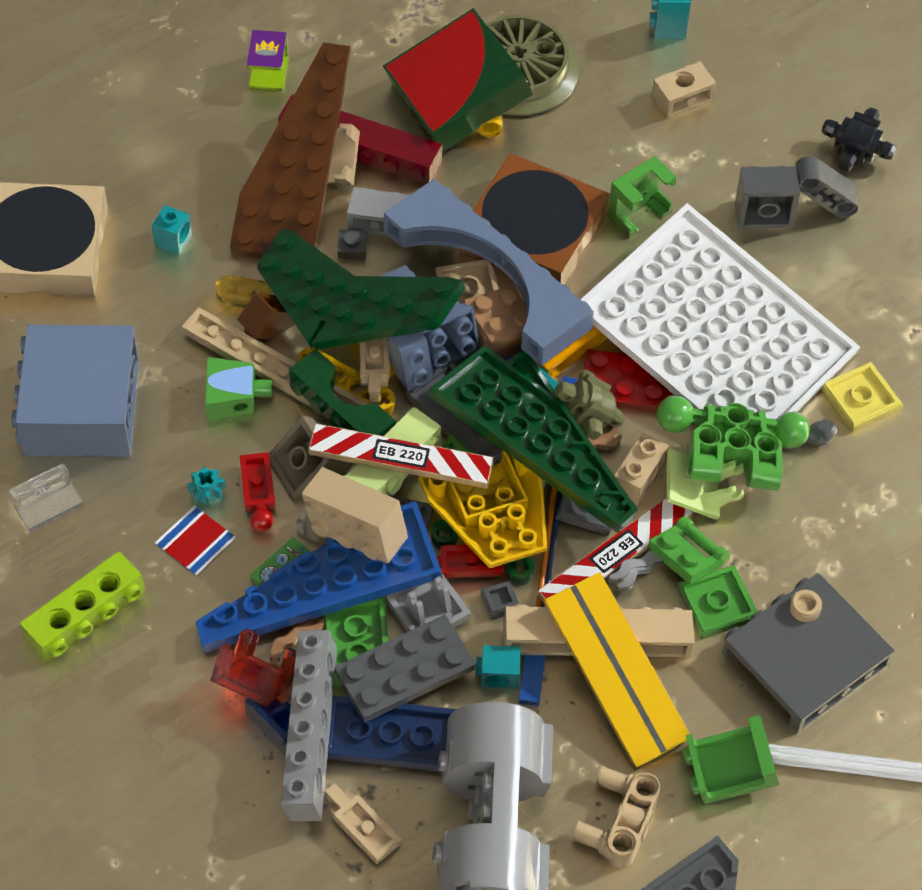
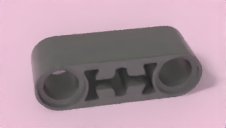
(827, 187)

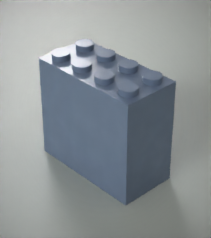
(76, 390)

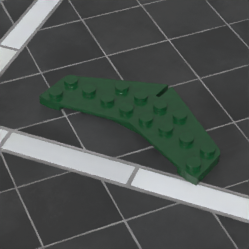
(346, 309)

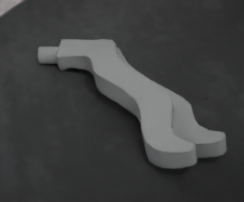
(631, 568)

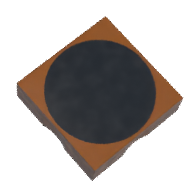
(543, 213)

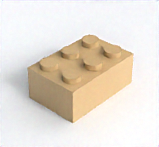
(355, 515)

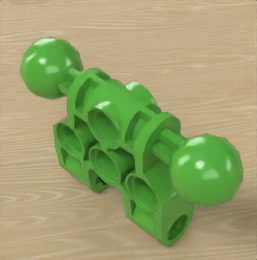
(734, 435)

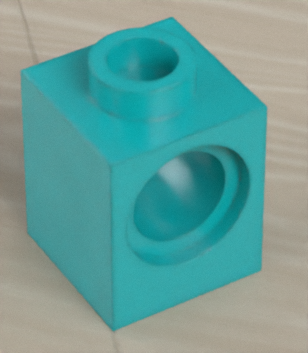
(171, 229)
(499, 667)

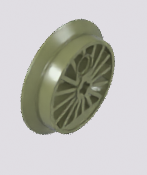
(538, 58)

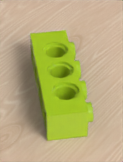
(88, 591)

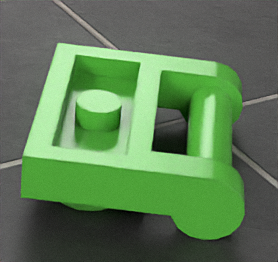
(684, 557)

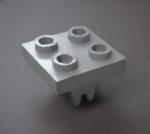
(427, 602)

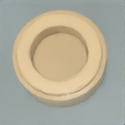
(805, 605)

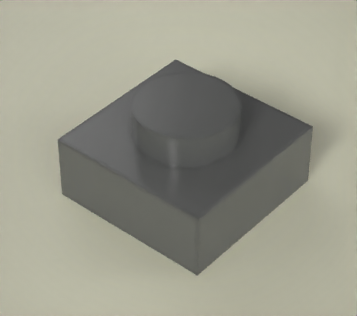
(352, 244)

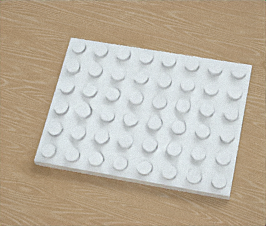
(716, 322)

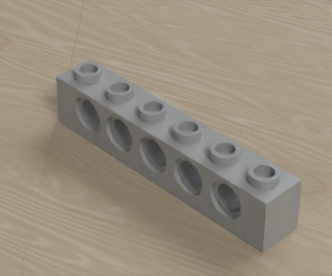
(309, 726)

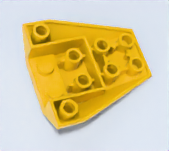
(494, 521)

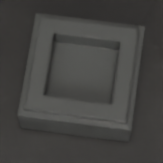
(497, 598)

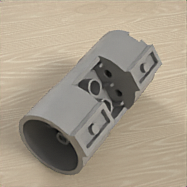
(494, 760)

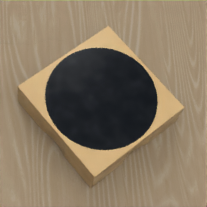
(51, 238)

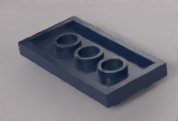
(400, 738)

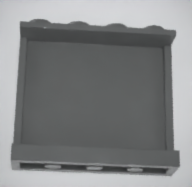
(812, 662)

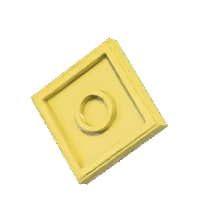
(862, 396)

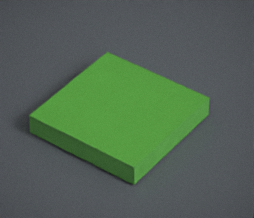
(718, 601)

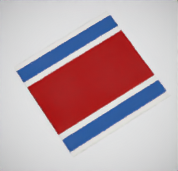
(195, 540)

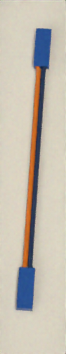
(534, 664)

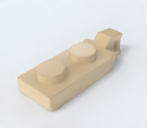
(374, 367)
(362, 823)

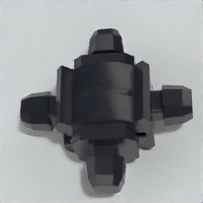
(858, 139)

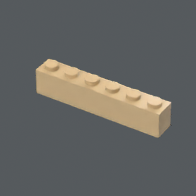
(658, 631)

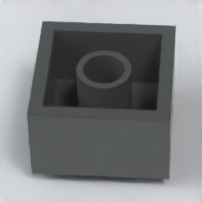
(767, 197)

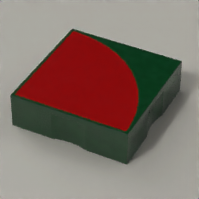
(458, 79)

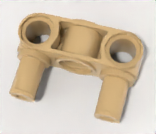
(631, 818)

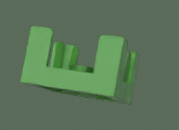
(639, 189)

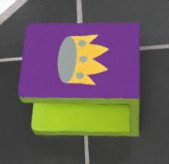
(268, 60)

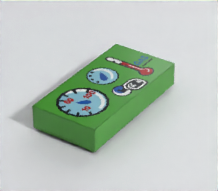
(284, 555)

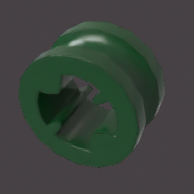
(442, 525)
(520, 579)

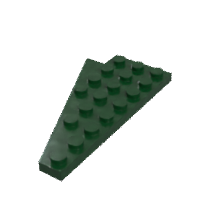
(523, 417)

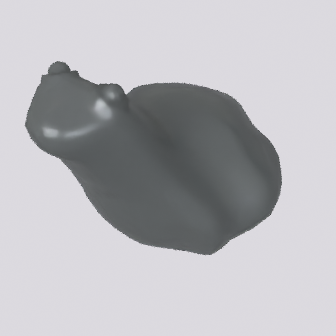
(822, 432)

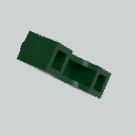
(315, 379)

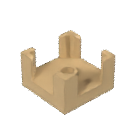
(344, 155)

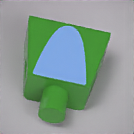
(233, 388)

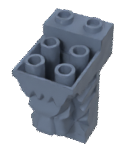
(421, 353)

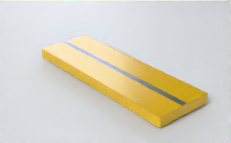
(617, 670)

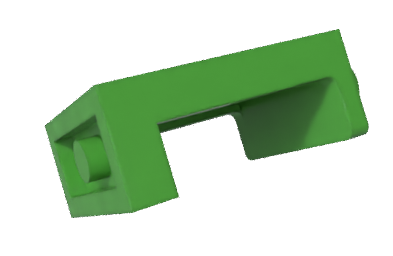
(731, 762)

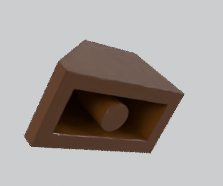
(264, 317)

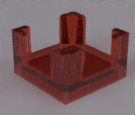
(250, 675)

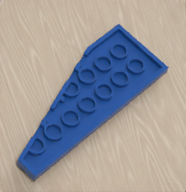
(323, 584)

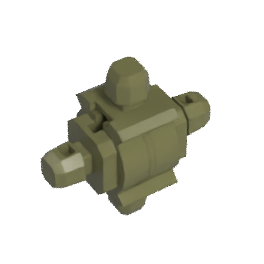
(590, 404)

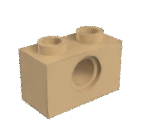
(683, 89)
(642, 467)

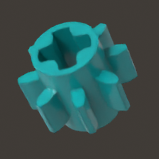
(206, 485)

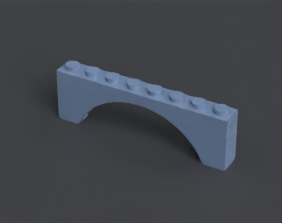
(440, 218)

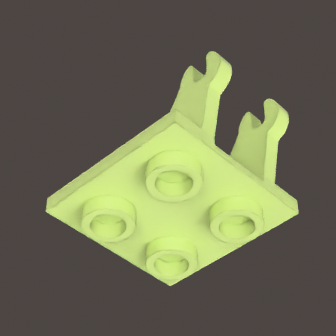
(698, 495)

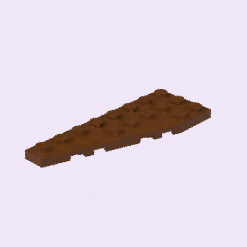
(294, 168)

